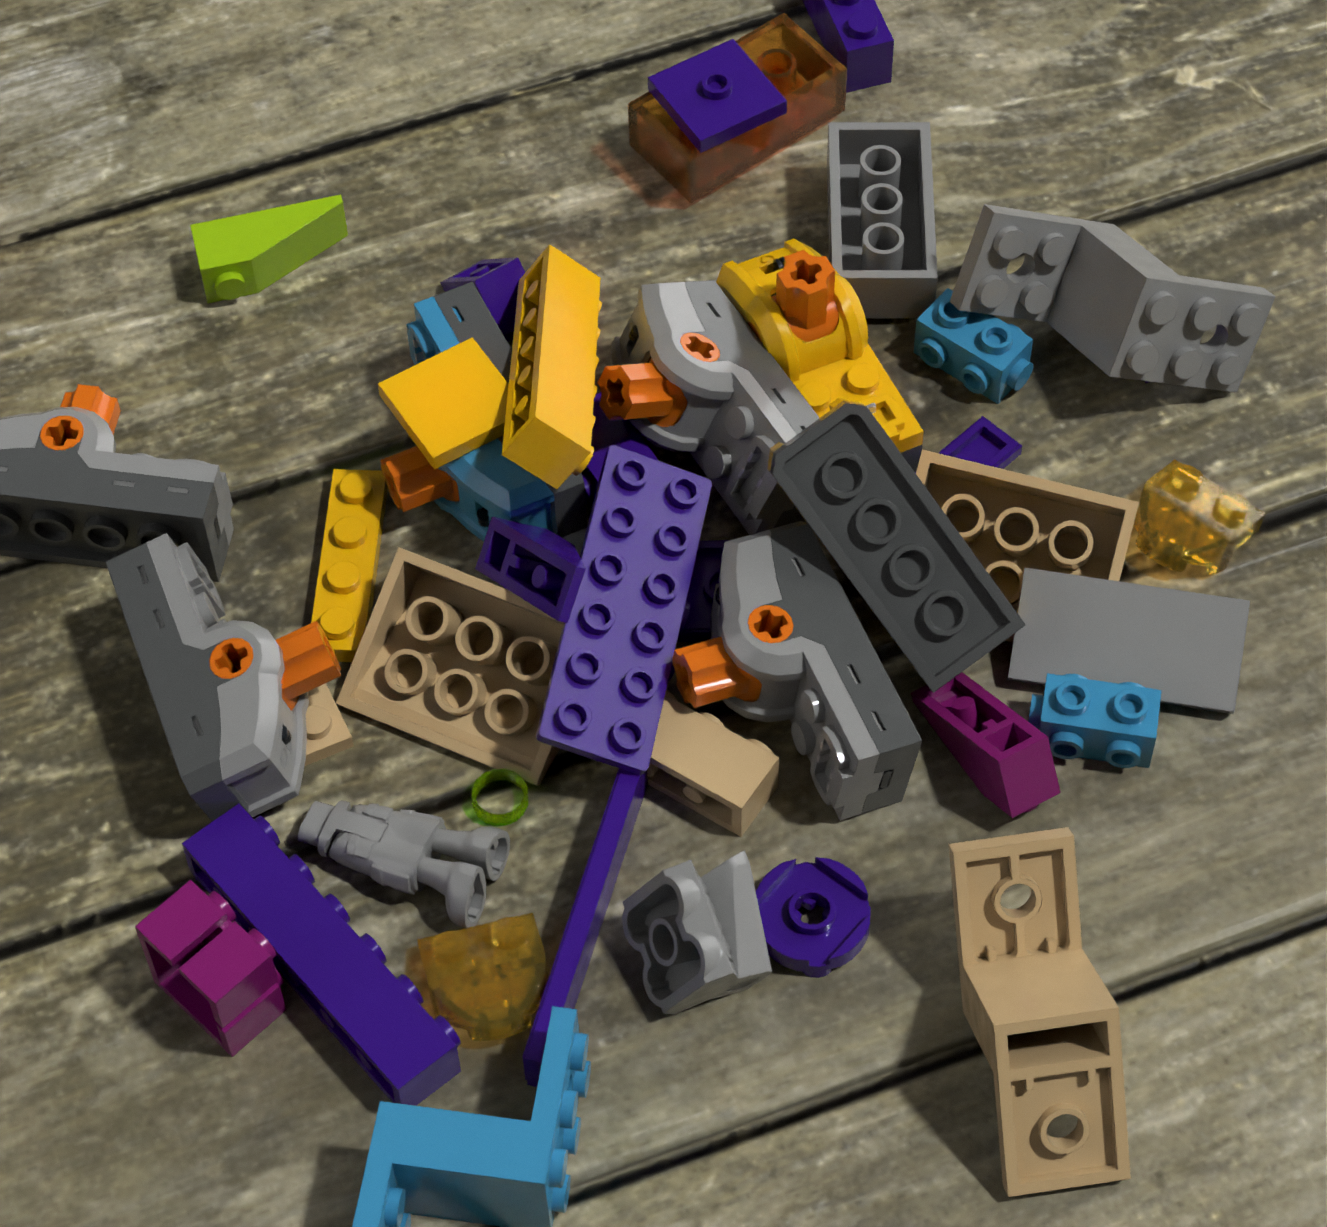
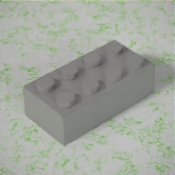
(883, 215)

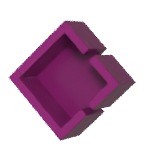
(212, 966)

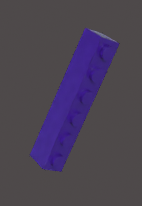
(324, 958)

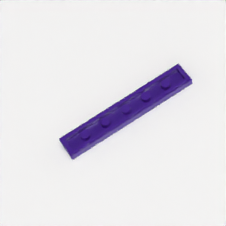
(587, 912)

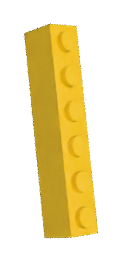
(553, 369)

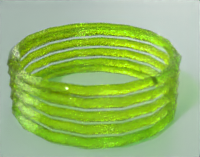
(495, 775)

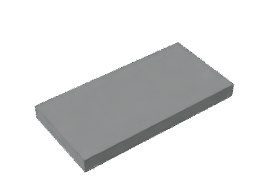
(1133, 634)

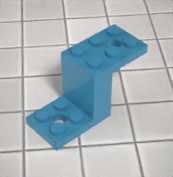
(478, 1163)

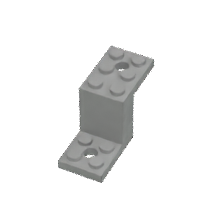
(1111, 299)

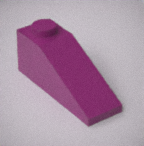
(992, 744)

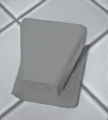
(698, 933)

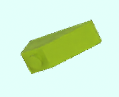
(260, 247)

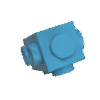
(974, 348)
(1097, 719)

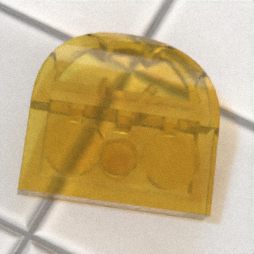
(1192, 520)
(486, 976)

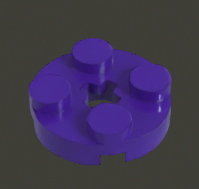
(845, 917)

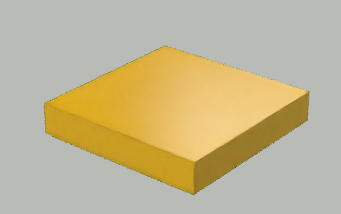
(449, 402)

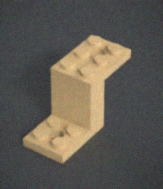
(1039, 1013)

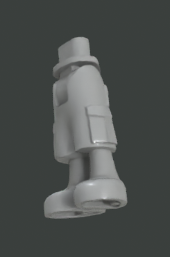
(406, 850)

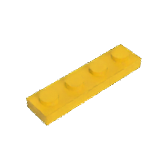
(350, 558)

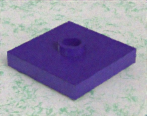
(717, 95)

